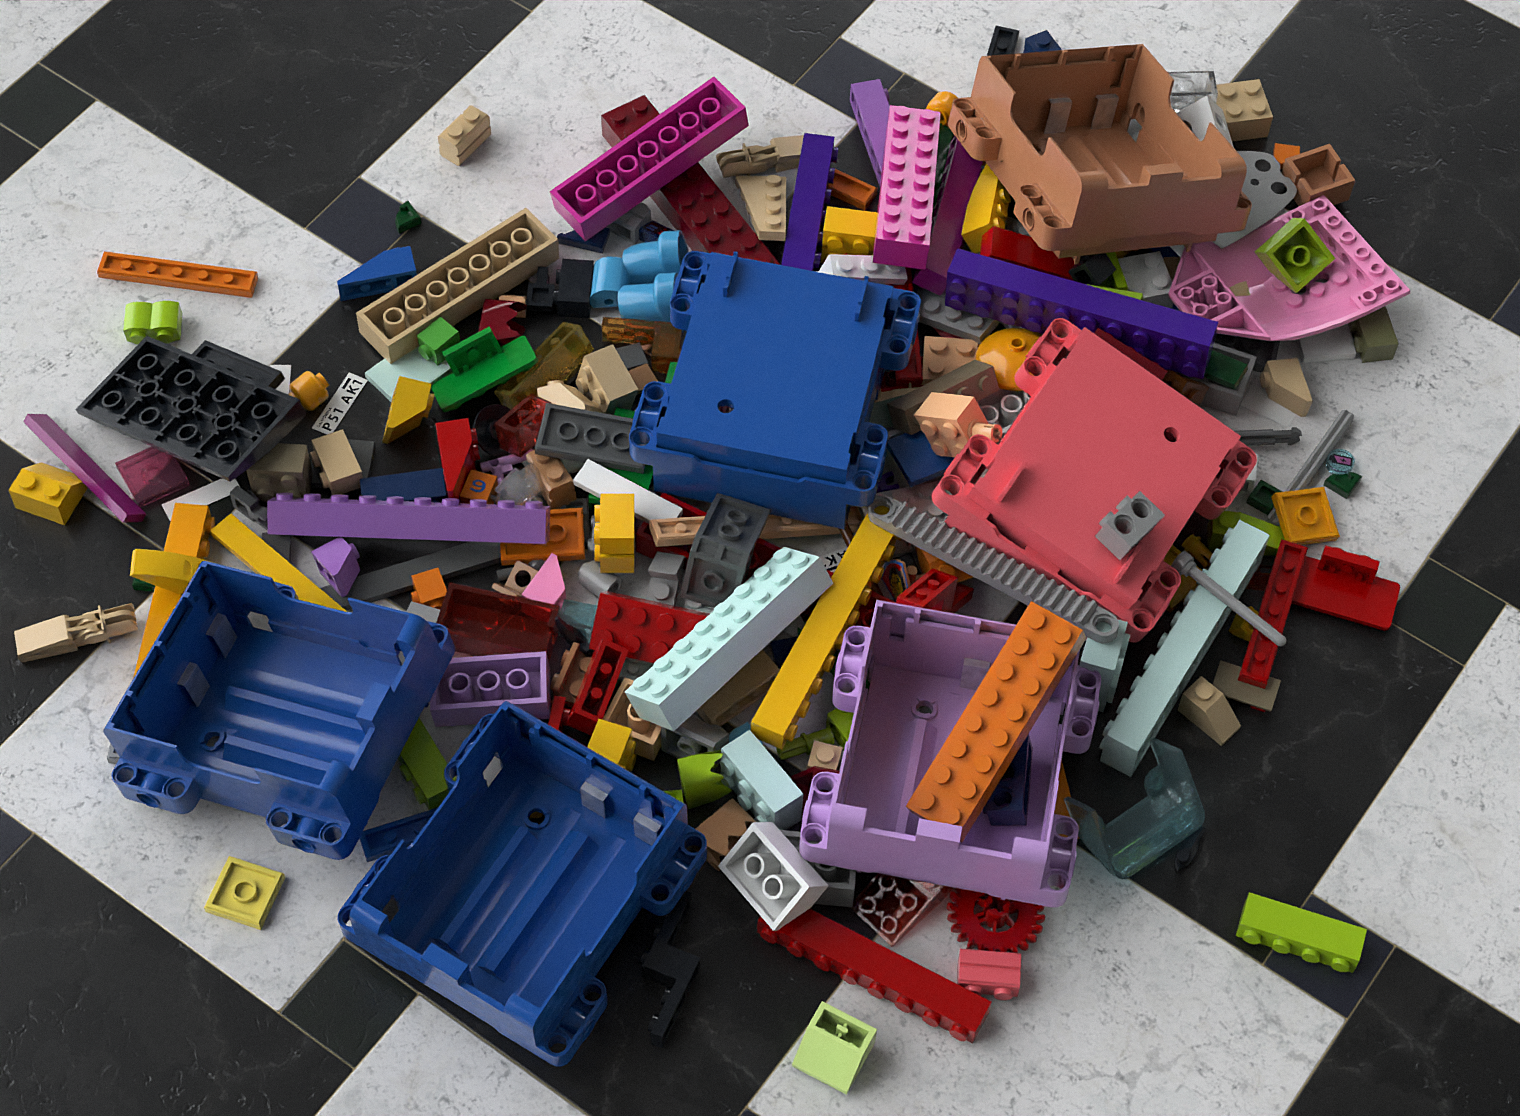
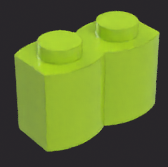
(157, 320)

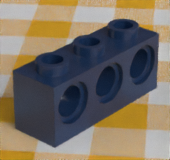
(1012, 791)

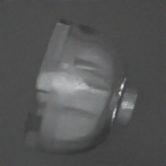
(520, 485)

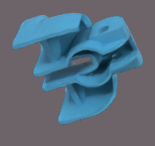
(641, 279)

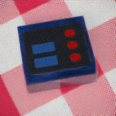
(651, 231)

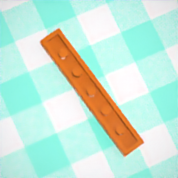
(177, 274)

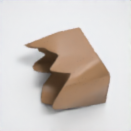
(723, 828)

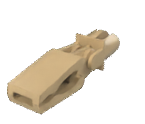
(781, 154)
(67, 633)

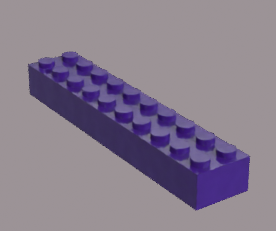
(1036, 299)

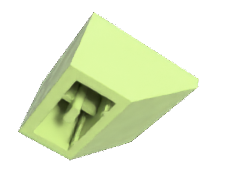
(834, 1047)

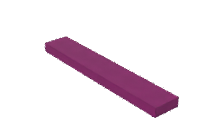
(84, 468)

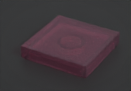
(151, 475)

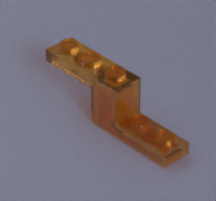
(662, 335)

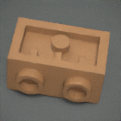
(573, 670)

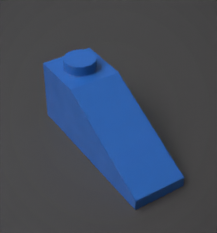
(379, 274)

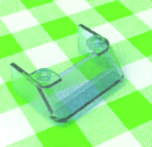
(1150, 826)

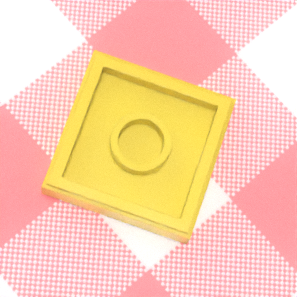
(244, 892)

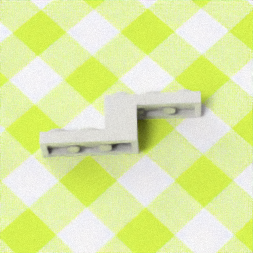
(860, 266)

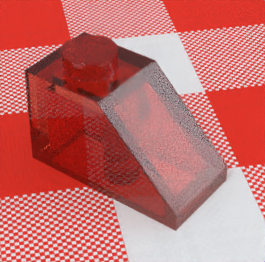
(521, 425)

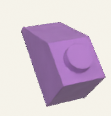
(338, 564)

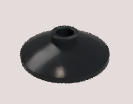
(484, 424)

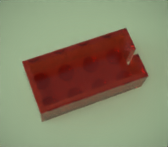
(497, 623)

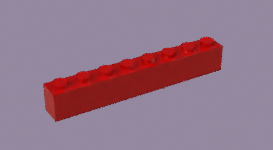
(882, 973)

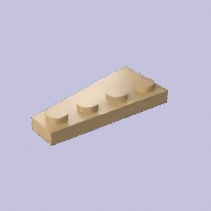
(765, 203)

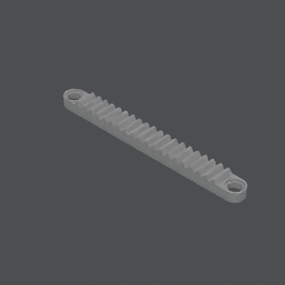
(992, 567)

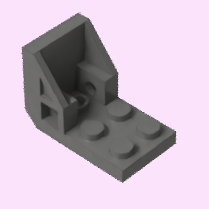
(723, 550)

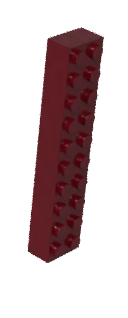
(691, 199)

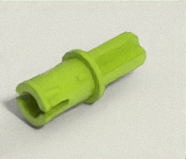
(805, 743)

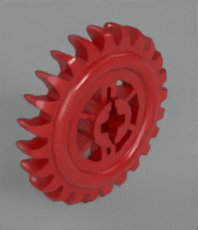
(970, 924)

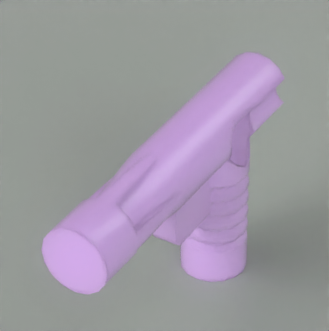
(504, 465)

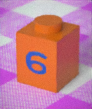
(479, 486)

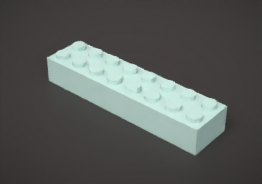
(728, 638)

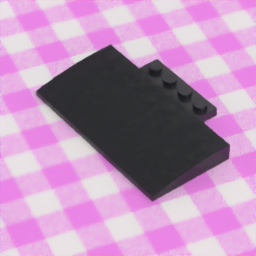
(196, 406)

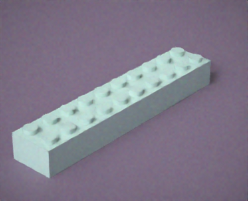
(1181, 650)

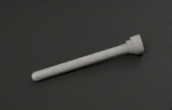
(1186, 566)

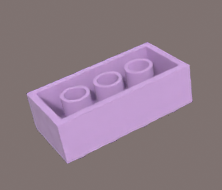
(482, 683)

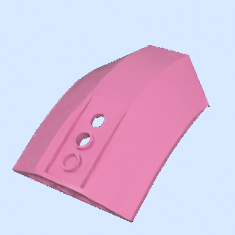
(1354, 286)

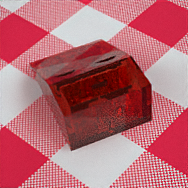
(897, 904)

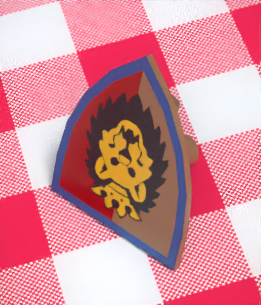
(898, 577)

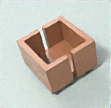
(1314, 176)

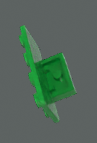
(479, 366)

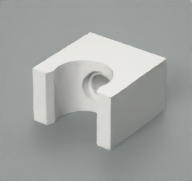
(1200, 114)

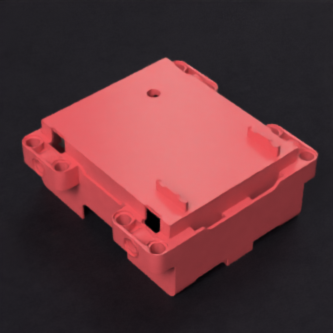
(1074, 453)

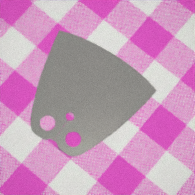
(1264, 201)

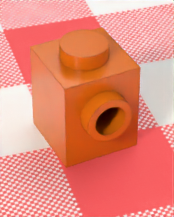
(429, 588)

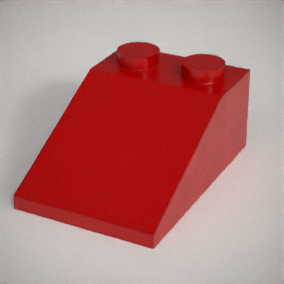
(457, 453)

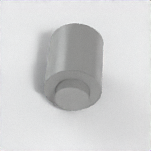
(598, 582)

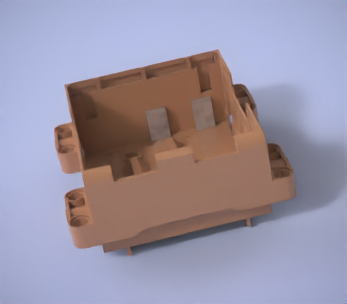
(1079, 180)

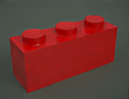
(597, 686)

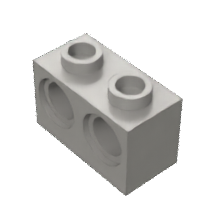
(1129, 525)

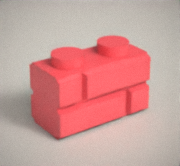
(990, 972)

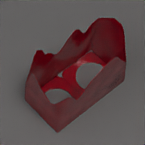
(498, 316)

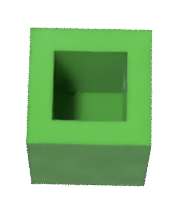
(436, 339)

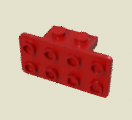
(1347, 588)

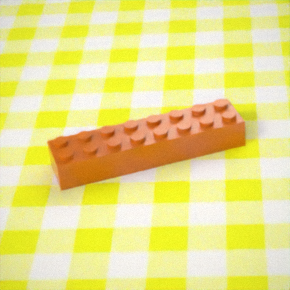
(997, 719)

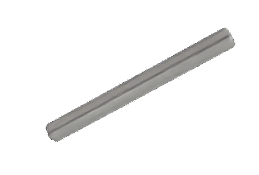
(1317, 457)

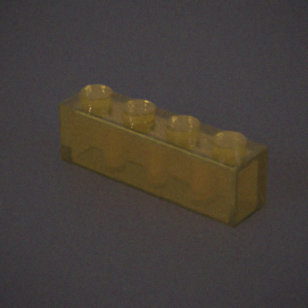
(556, 361)

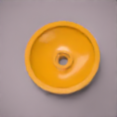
(1006, 353)

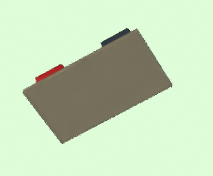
(1259, 698)

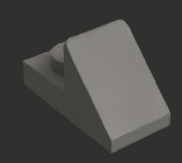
(665, 577)

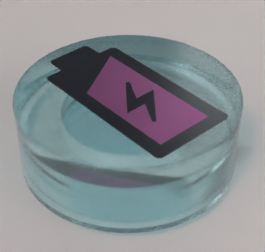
(1340, 462)

